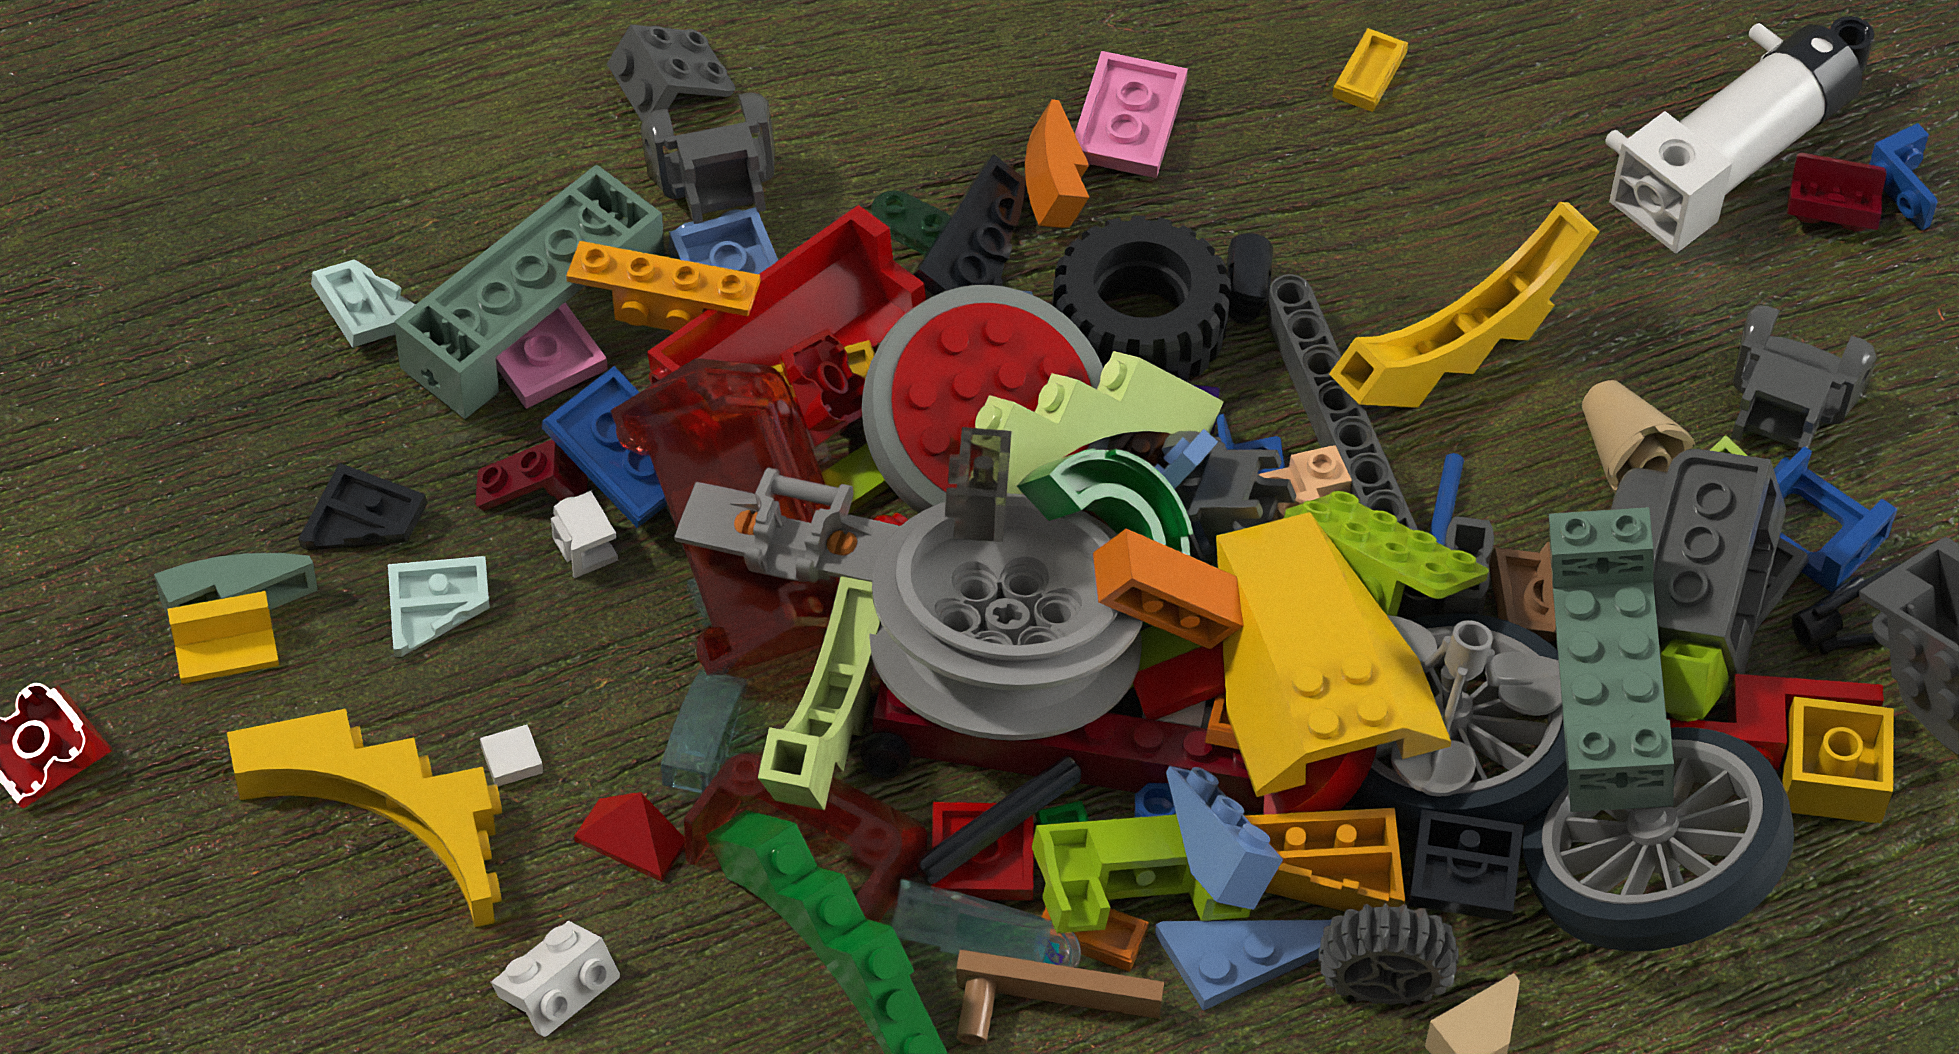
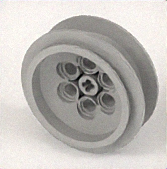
(1001, 631)

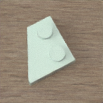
(360, 301)
(434, 598)

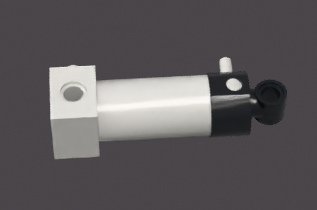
(1678, 172)

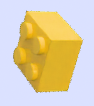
(1839, 759)

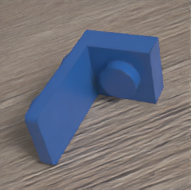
(1900, 156)

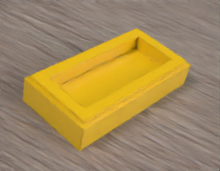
(1370, 70)

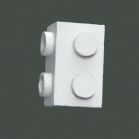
(557, 976)

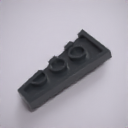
(978, 232)

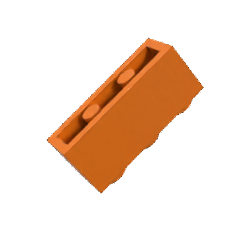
(1167, 589)

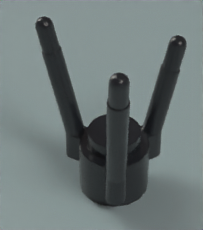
(1822, 620)

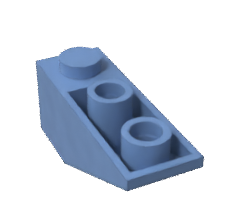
(1221, 845)

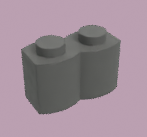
(1477, 539)

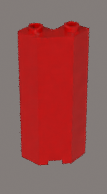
(831, 281)

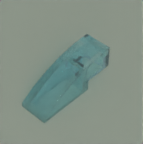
(703, 731)
(967, 923)

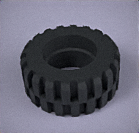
(1152, 260)

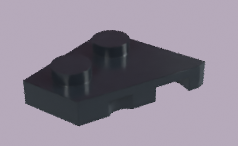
(362, 512)

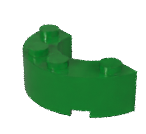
(1117, 489)

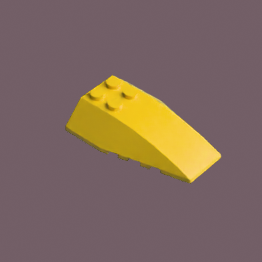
(1315, 659)

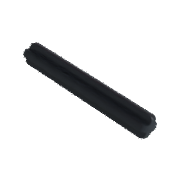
(998, 820)

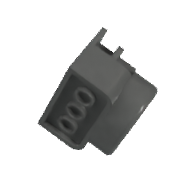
(1712, 545)
(1923, 635)

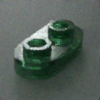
(909, 219)

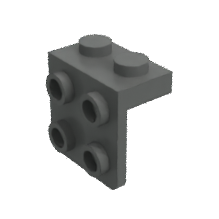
(661, 62)

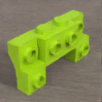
(1116, 860)

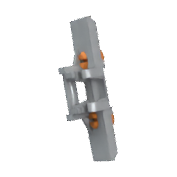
(782, 546)

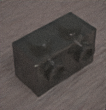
(981, 483)

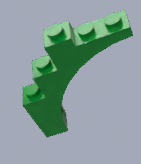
(818, 903)

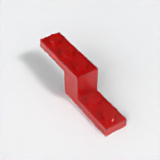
(1761, 707)

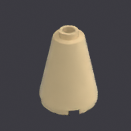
(1630, 432)

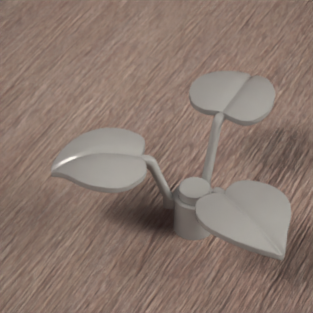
(1524, 682)

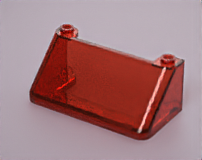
(724, 430)

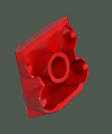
(823, 386)
(45, 743)

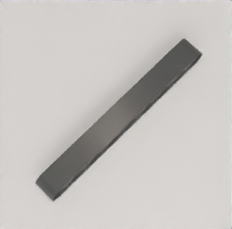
(1333, 414)

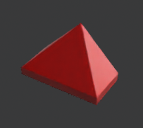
(632, 833)

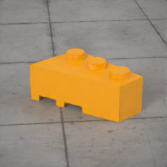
(1336, 857)

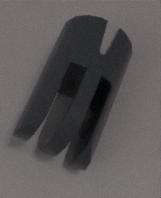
(1249, 275)

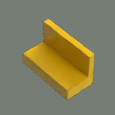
(223, 637)

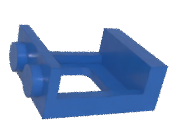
(1860, 531)

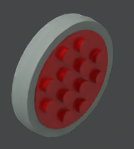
(943, 367)

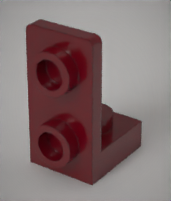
(527, 471)

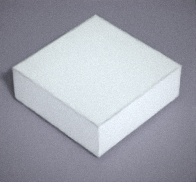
(511, 755)

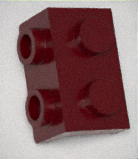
(1836, 192)

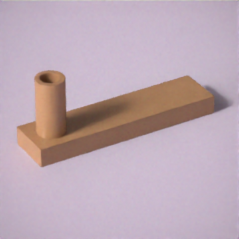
(991, 974)

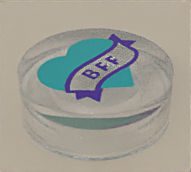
(1062, 949)

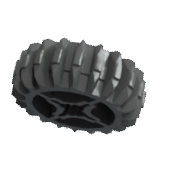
(1388, 955)

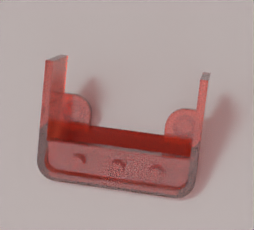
(877, 833)

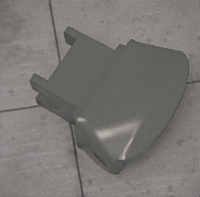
(714, 165)
(1794, 384)
(1228, 493)

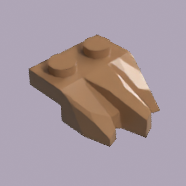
(1524, 589)

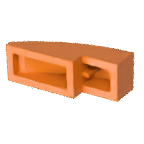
(1055, 169)

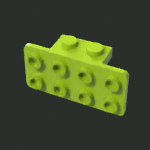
(1389, 553)

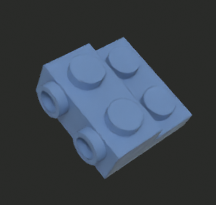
(730, 241)

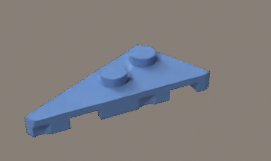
(1235, 956)

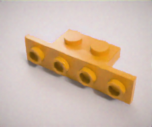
(660, 288)

